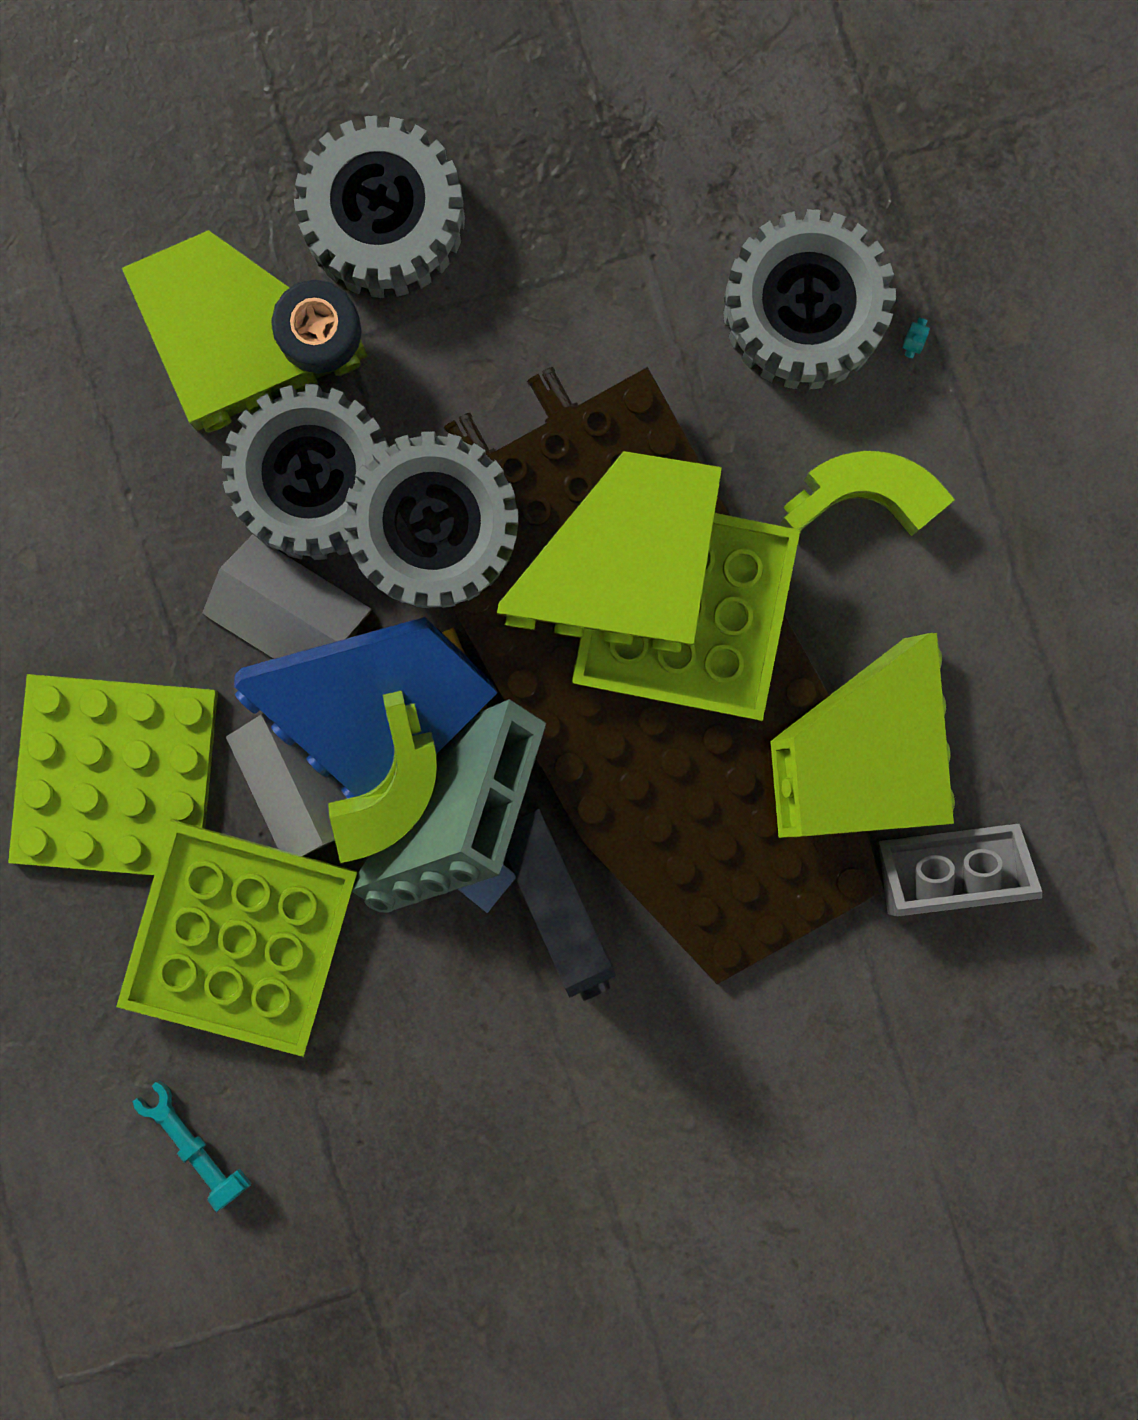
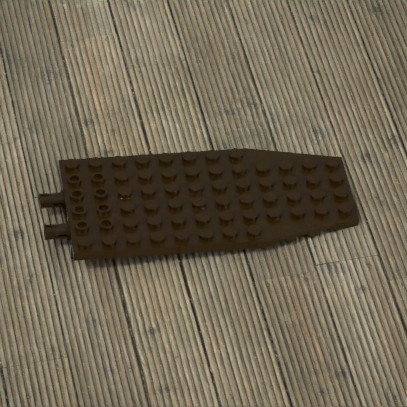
(653, 786)

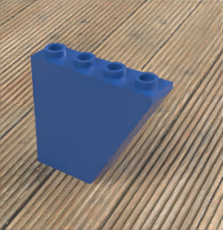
(335, 703)

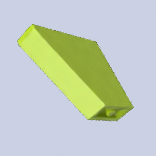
(215, 330)
(626, 557)
(869, 751)

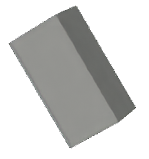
(280, 602)
(286, 787)
(957, 870)

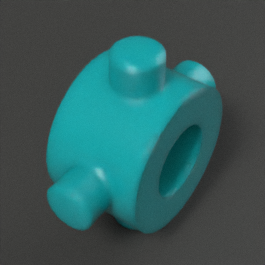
(915, 337)

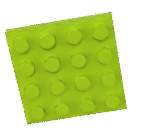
(734, 635)
(108, 771)
(236, 938)

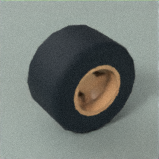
(310, 309)

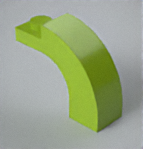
(883, 477)
(390, 810)

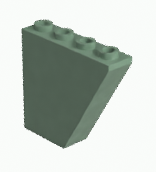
(467, 817)

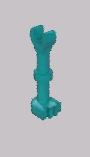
(192, 1149)

